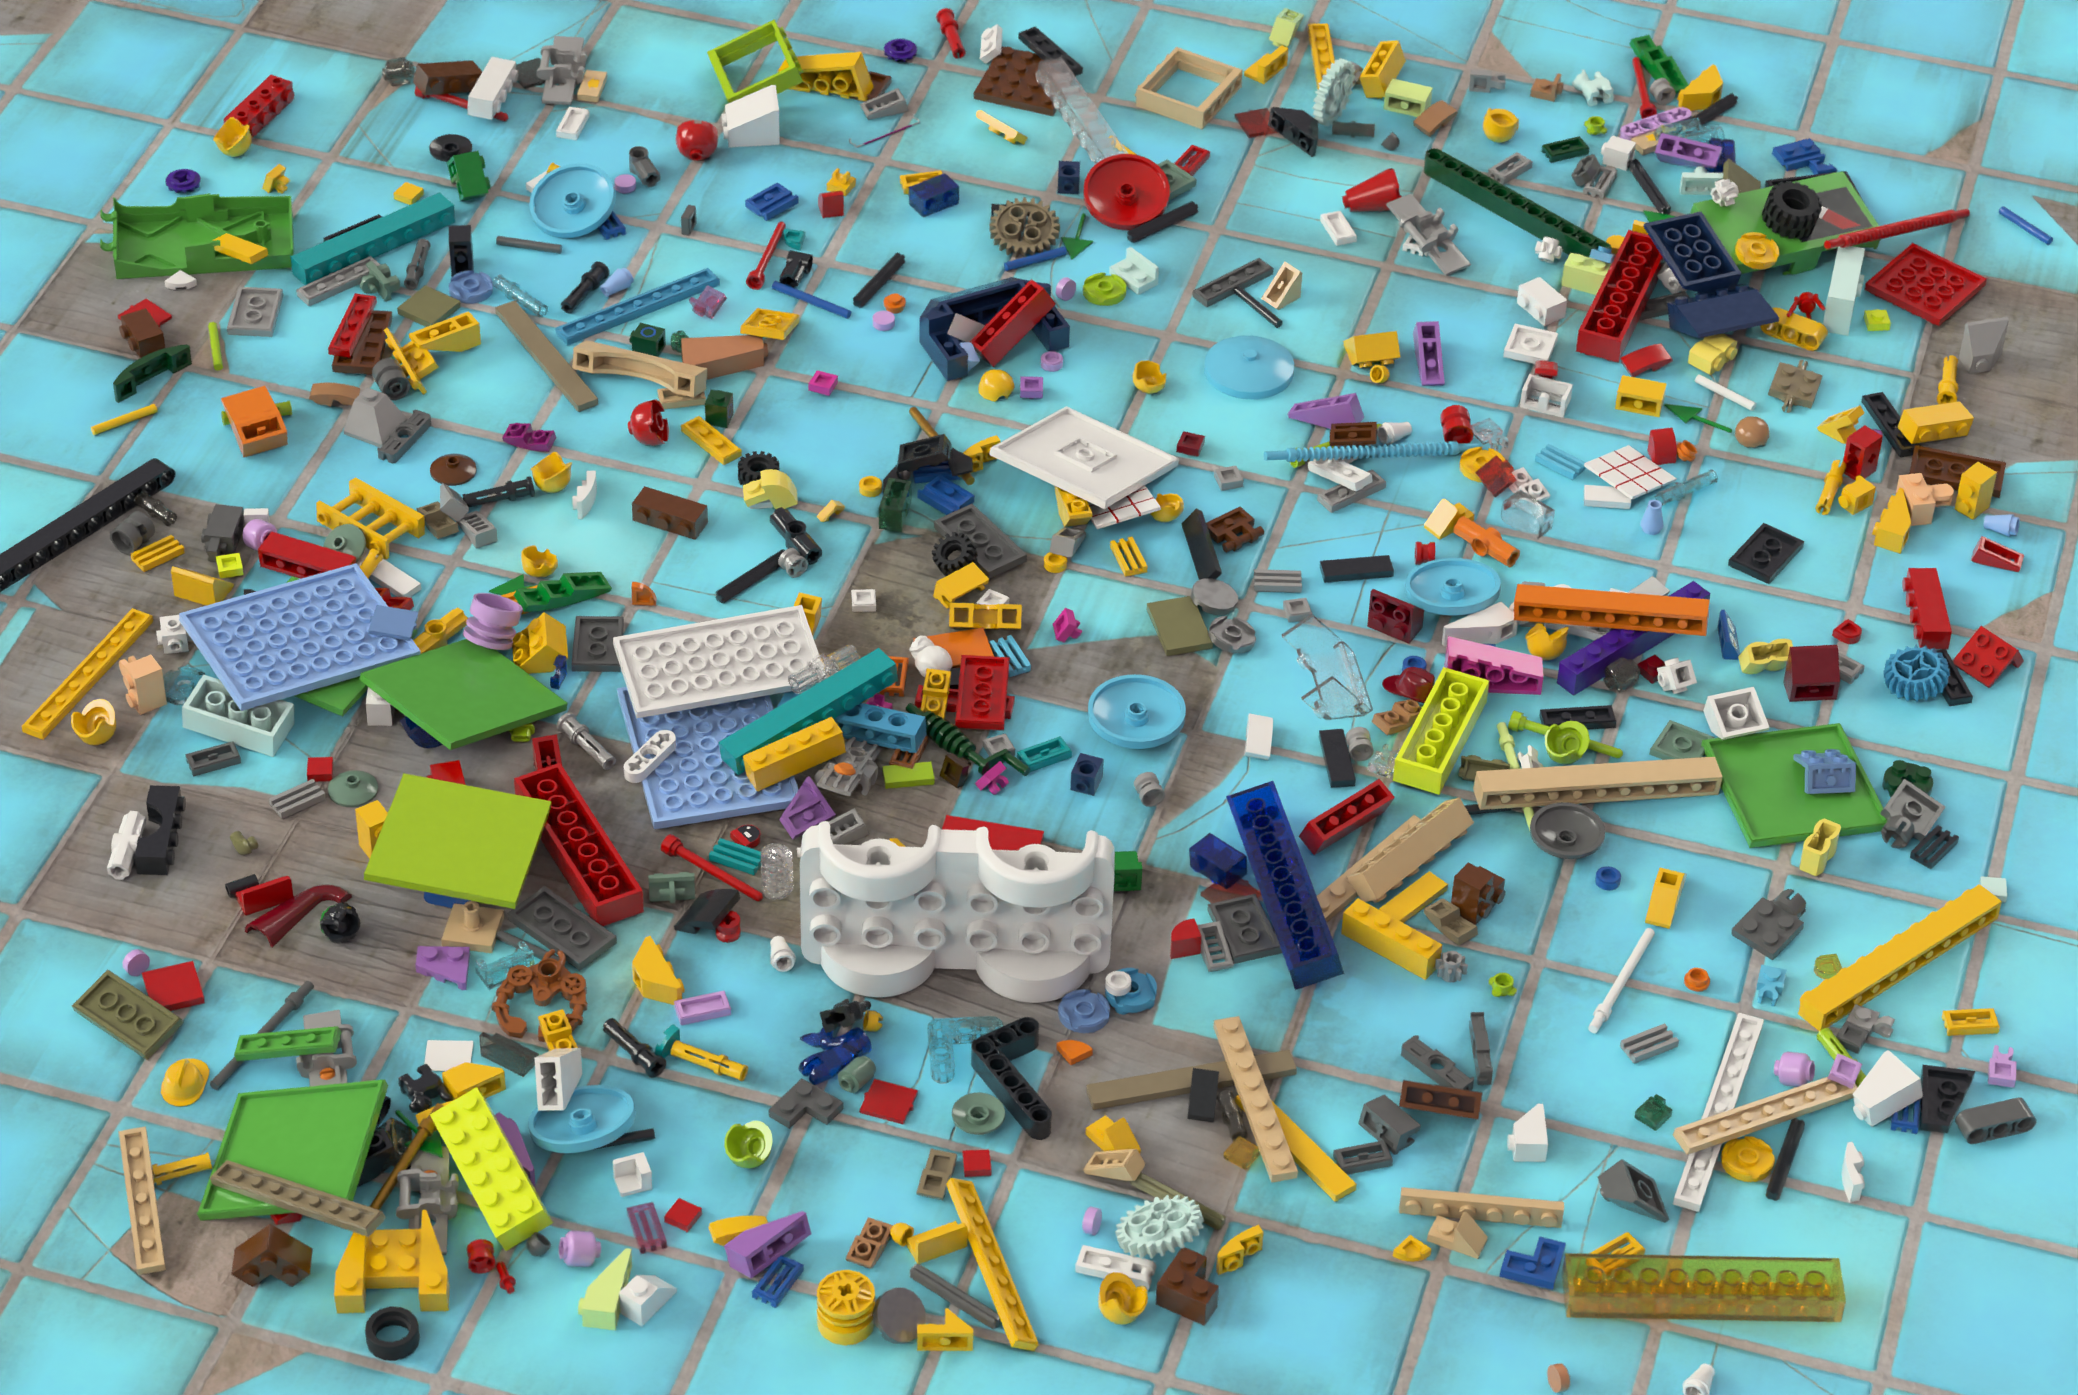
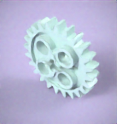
(1334, 92)
(1159, 1226)

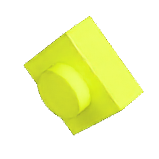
(1877, 320)
(229, 565)

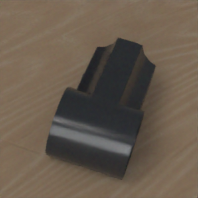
(796, 266)

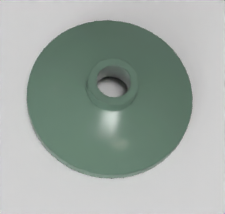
(352, 540)
(353, 788)
(978, 1113)

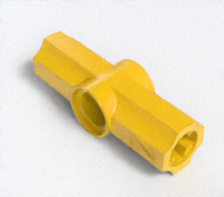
(439, 631)

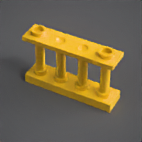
(374, 502)

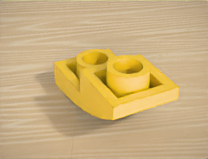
(980, 452)
(936, 691)
(556, 1030)
(729, 1228)
(1233, 1252)

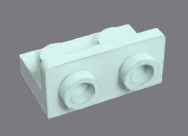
(1136, 271)

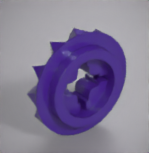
(900, 49)
(177, 180)

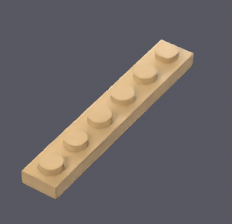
(142, 1200)
(1481, 1207)

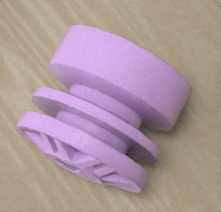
(492, 621)

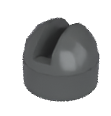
(1391, 142)
(538, 1244)

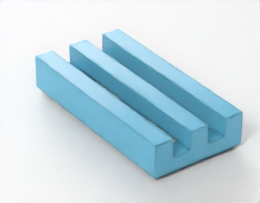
(1560, 462)
(1005, 644)

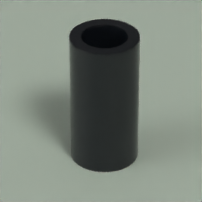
(241, 884)

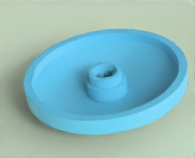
(572, 200)
(1249, 367)
(1453, 586)
(1136, 711)
(591, 1120)

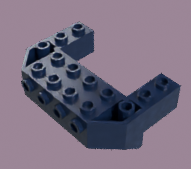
(980, 306)

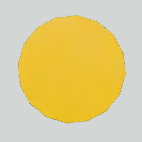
(1756, 250)
(1474, 459)
(1747, 1159)

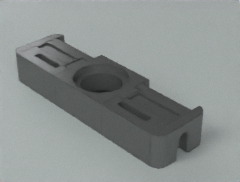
(397, 446)
(1480, 1048)
(1423, 1057)

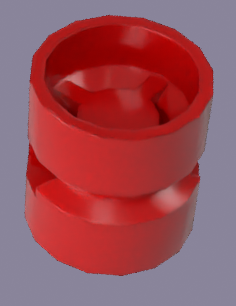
(1456, 424)

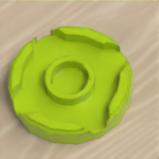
(1104, 289)

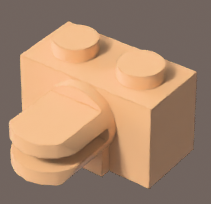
(1923, 498)
(144, 683)

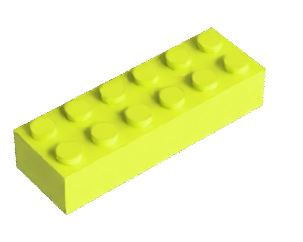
(1441, 730)
(491, 1169)

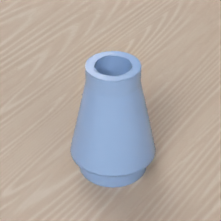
(618, 281)
(1652, 519)
(2003, 524)

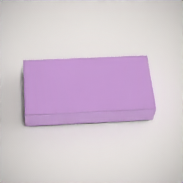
(702, 1008)

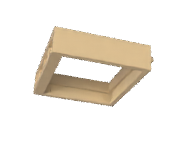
(1228, 77)

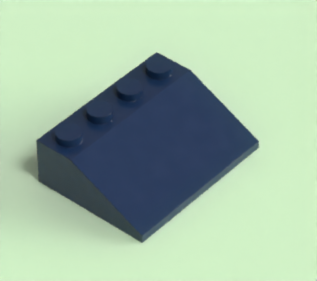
(1694, 253)
(1720, 311)

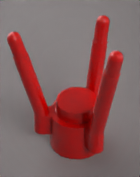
(1806, 304)

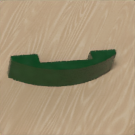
(149, 366)

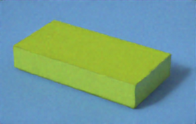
(899, 776)

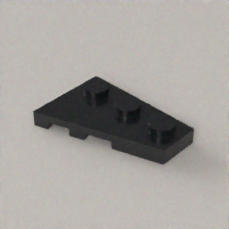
(1942, 1096)

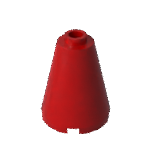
(1373, 193)

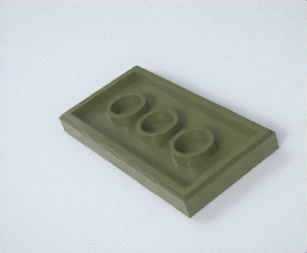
(127, 1014)

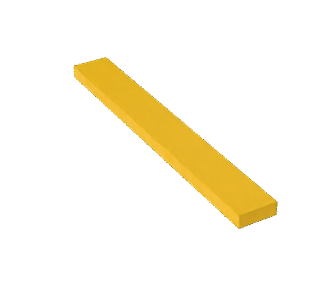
(87, 674)
(992, 1265)

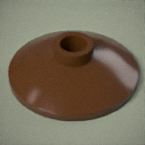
(453, 469)

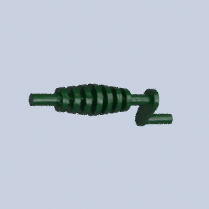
(953, 740)

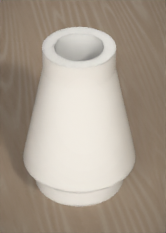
(1391, 431)
(781, 954)
(1700, 1381)

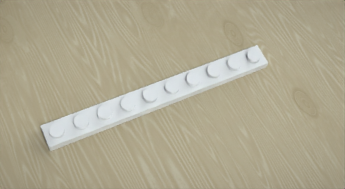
(1722, 1098)

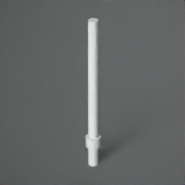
(1604, 1010)

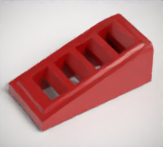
(1546, 369)
(1996, 555)

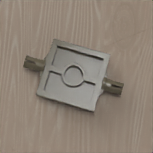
(1795, 385)

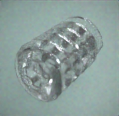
(776, 871)

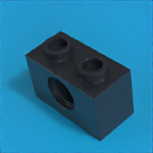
(460, 249)

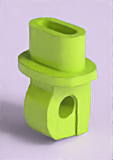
(522, 733)

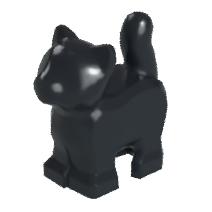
(843, 1014)
(423, 1089)

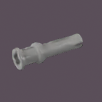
(580, 735)

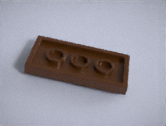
(1947, 467)

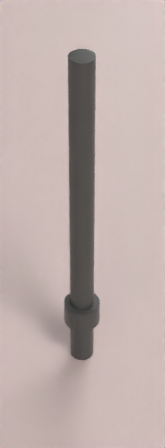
(292, 1003)

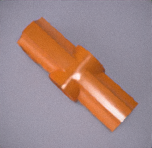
(1486, 541)

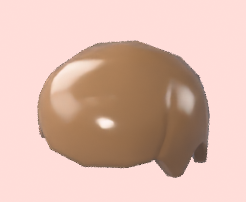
(1752, 432)

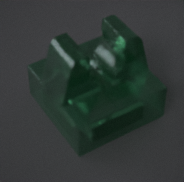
(1653, 1112)

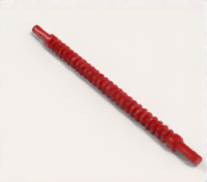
(1896, 228)

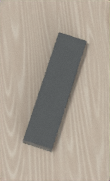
(1226, 284)

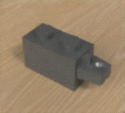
(223, 531)

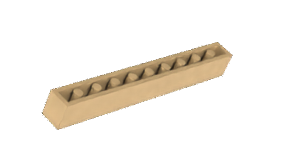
(1597, 783)

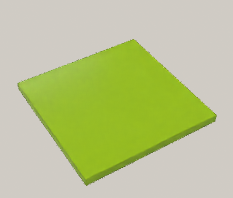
(458, 841)

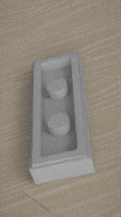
(1341, 496)

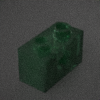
(895, 504)

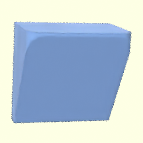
(973, 358)

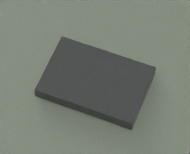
(594, 643)
(1245, 928)

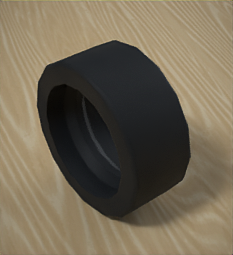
(392, 1350)

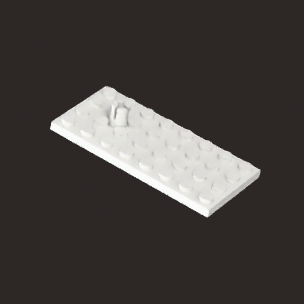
(714, 660)

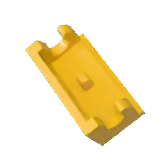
(959, 583)

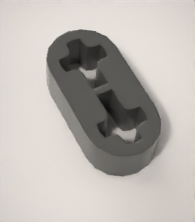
(1585, 170)

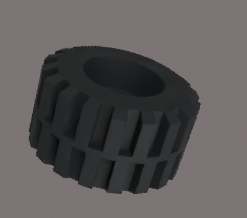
(1792, 209)

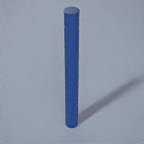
(811, 299)

